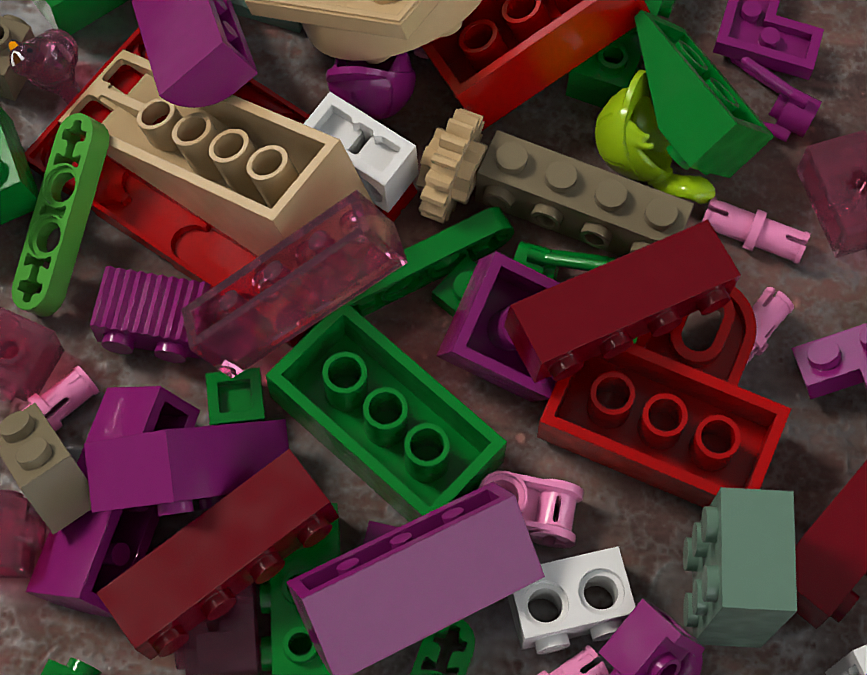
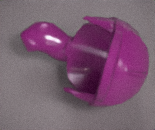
(374, 88)

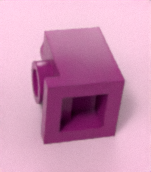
(649, 643)

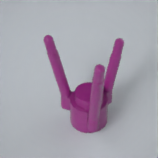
(792, 107)

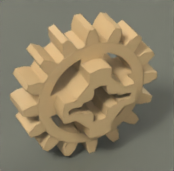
(451, 165)

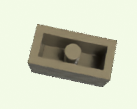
(44, 468)

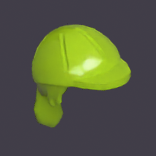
(637, 149)

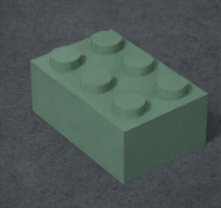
(741, 568)

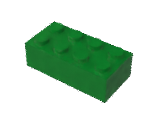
(384, 415)

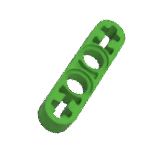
(67, 215)

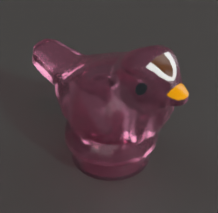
(48, 62)

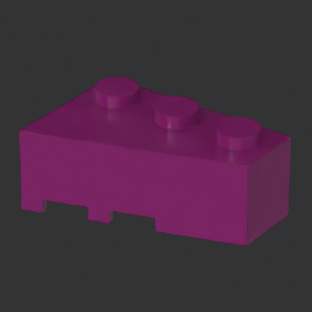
(180, 465)

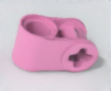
(537, 503)

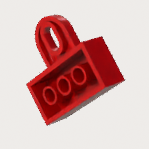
(523, 46)
(672, 411)

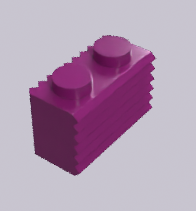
(144, 313)

